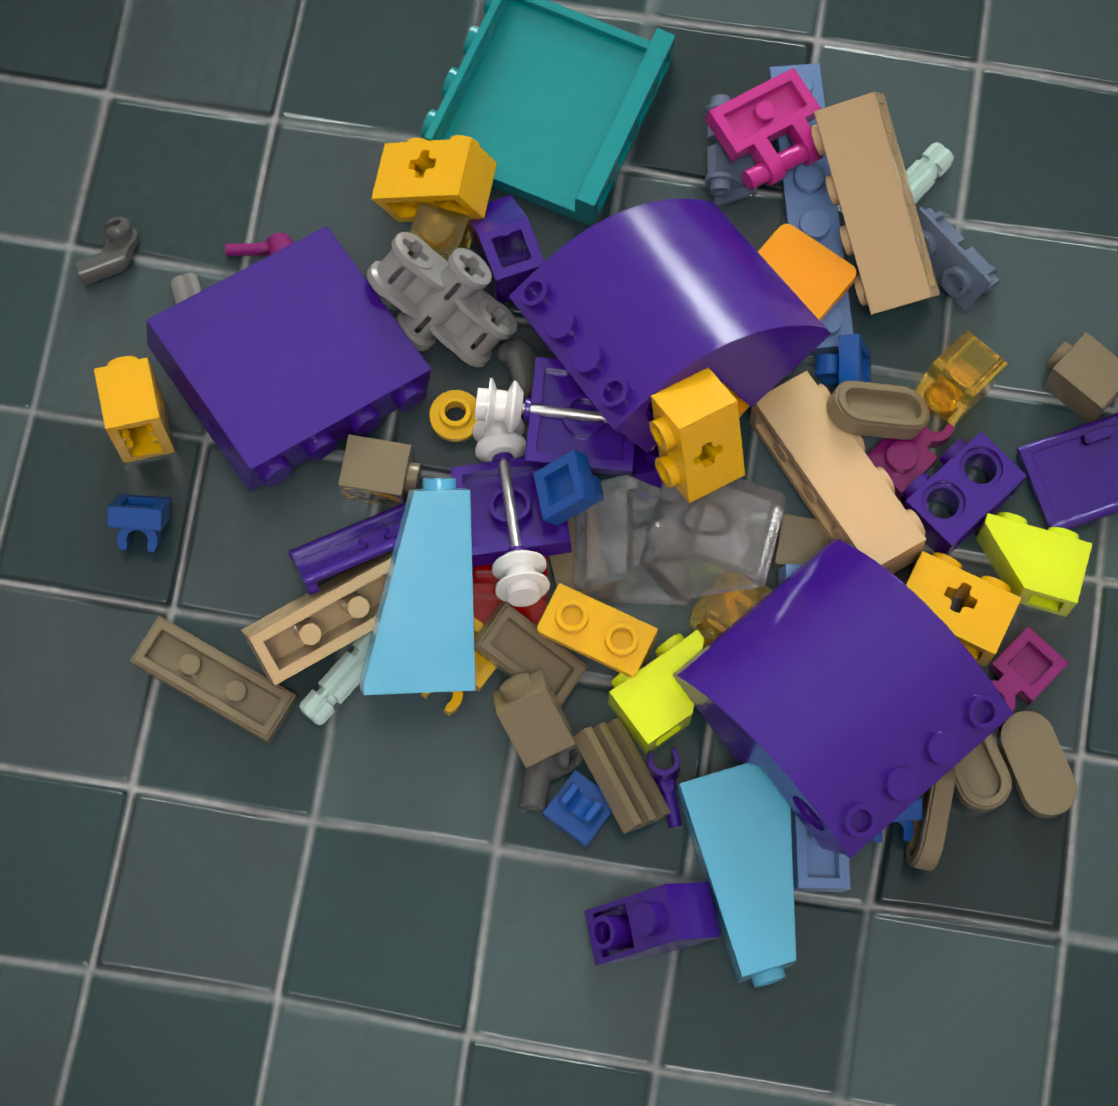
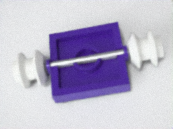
(558, 420)
(508, 515)

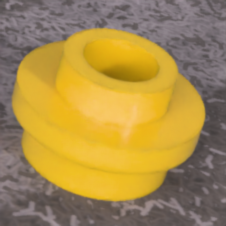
(453, 430)

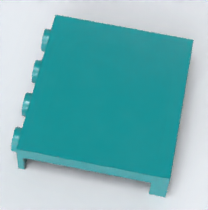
(552, 101)

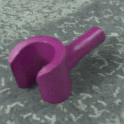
(273, 244)

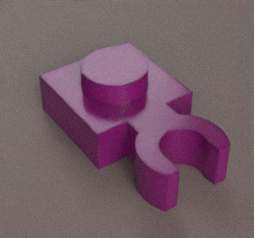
(909, 458)
(1026, 668)

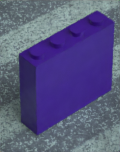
(288, 358)

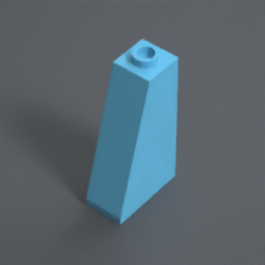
(426, 606)
(746, 856)

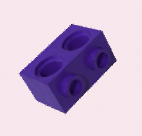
(965, 498)

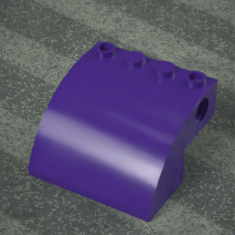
(660, 301)
(844, 695)

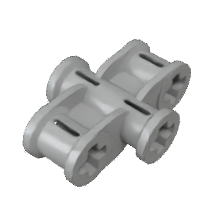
(428, 287)

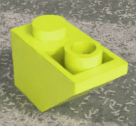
(1035, 562)
(653, 701)

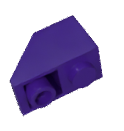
(506, 246)
(652, 922)

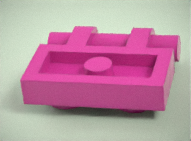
(761, 116)

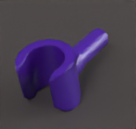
(667, 785)

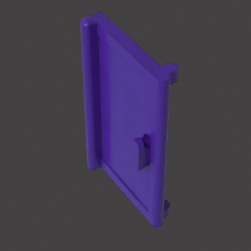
(1073, 479)
(347, 547)

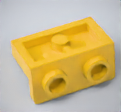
(597, 631)

